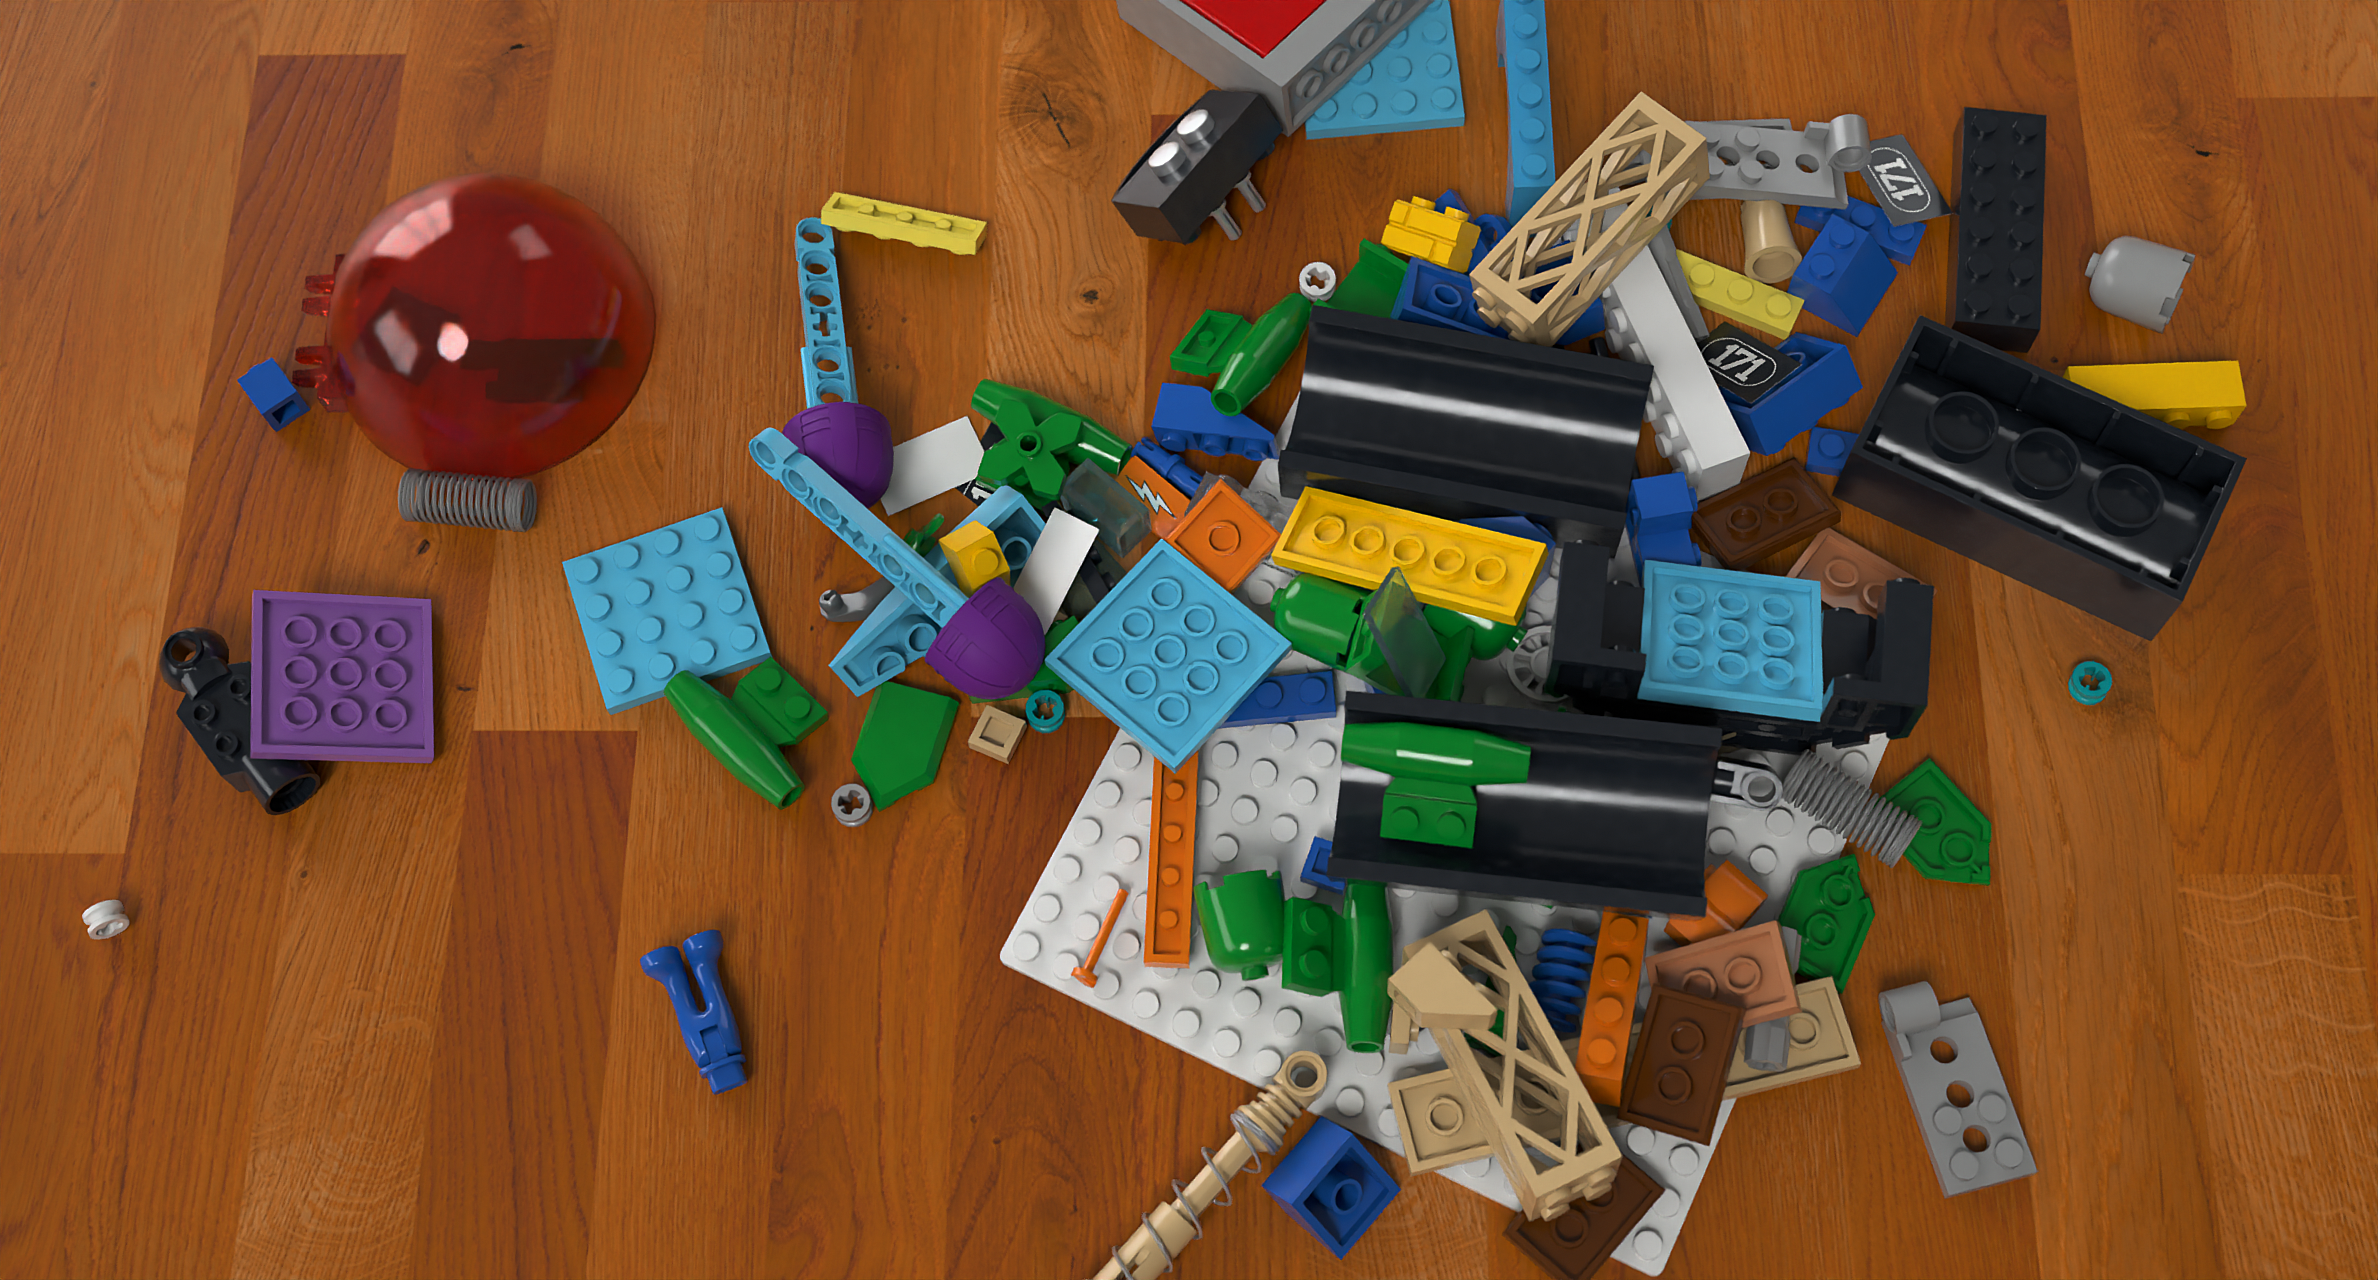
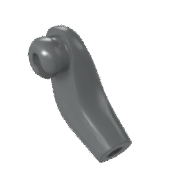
(855, 605)

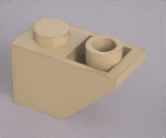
(1439, 995)

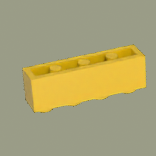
(2171, 392)

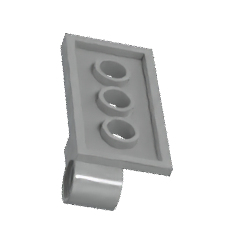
(1823, 147)
(1911, 1025)

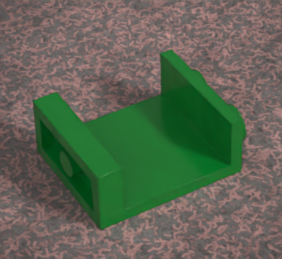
(1371, 283)
(1370, 665)

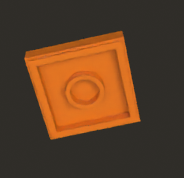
(1224, 537)

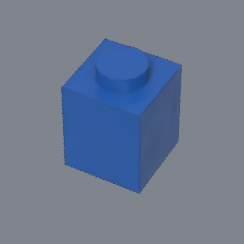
(273, 394)

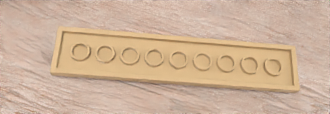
(1443, 1132)

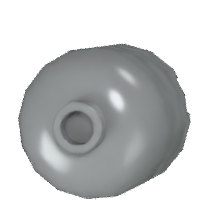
(2139, 280)

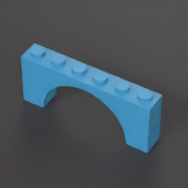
(1524, 54)

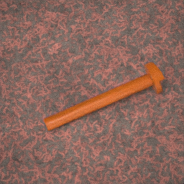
(1085, 974)

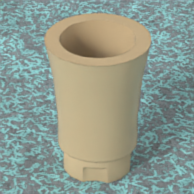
(1768, 242)

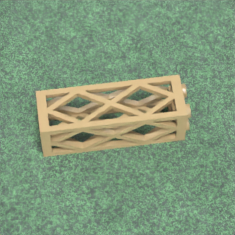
(1676, 164)
(1538, 1187)

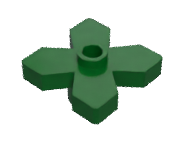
(1030, 449)

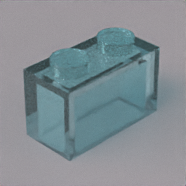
(1106, 506)

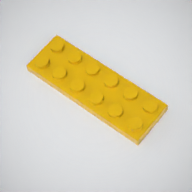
(1440, 559)

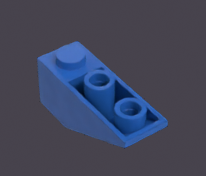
(1190, 421)

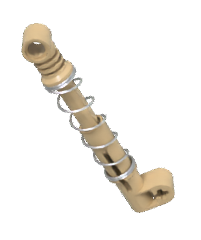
(1257, 1129)

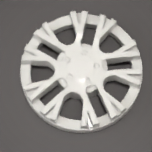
(1536, 668)

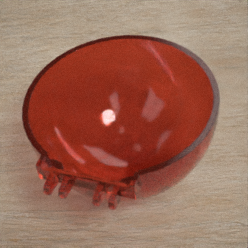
(482, 327)

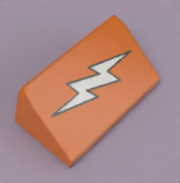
(1159, 496)

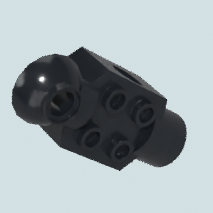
(219, 720)

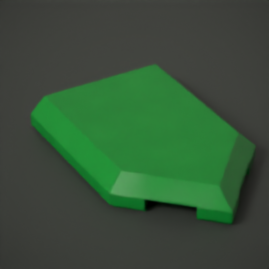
(902, 741)
(1953, 831)
(1831, 917)

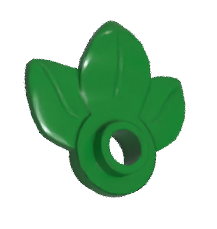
(922, 540)

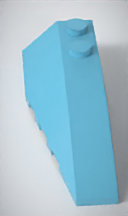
(902, 631)

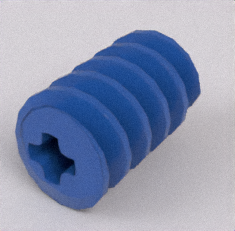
(1558, 973)

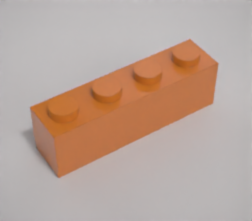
(1611, 1006)

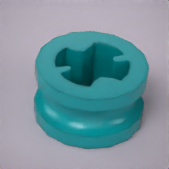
(2082, 693)
(1039, 698)

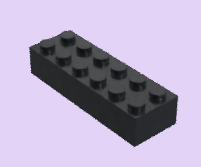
(1997, 227)

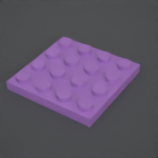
(341, 678)

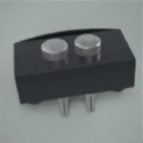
(1196, 166)

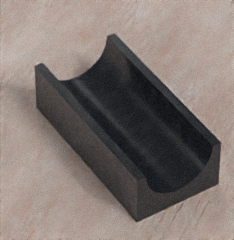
(1466, 425)
(2039, 478)
(1600, 826)

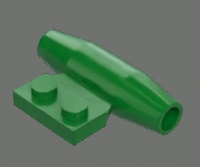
(1242, 352)
(1095, 443)
(749, 728)
(1433, 775)
(1344, 956)

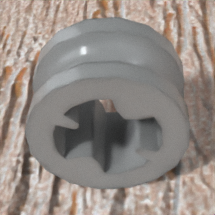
(846, 794)

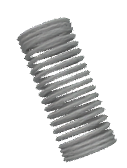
(512, 500)
(1897, 835)

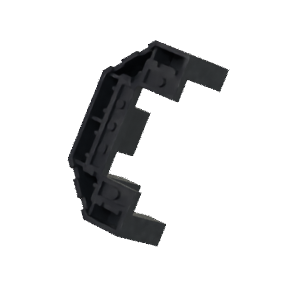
(1870, 665)

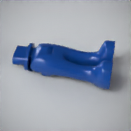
(708, 1035)

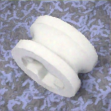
(1322, 272)
(105, 919)

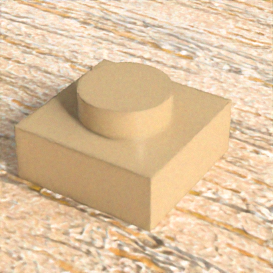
(997, 734)
(1402, 1030)

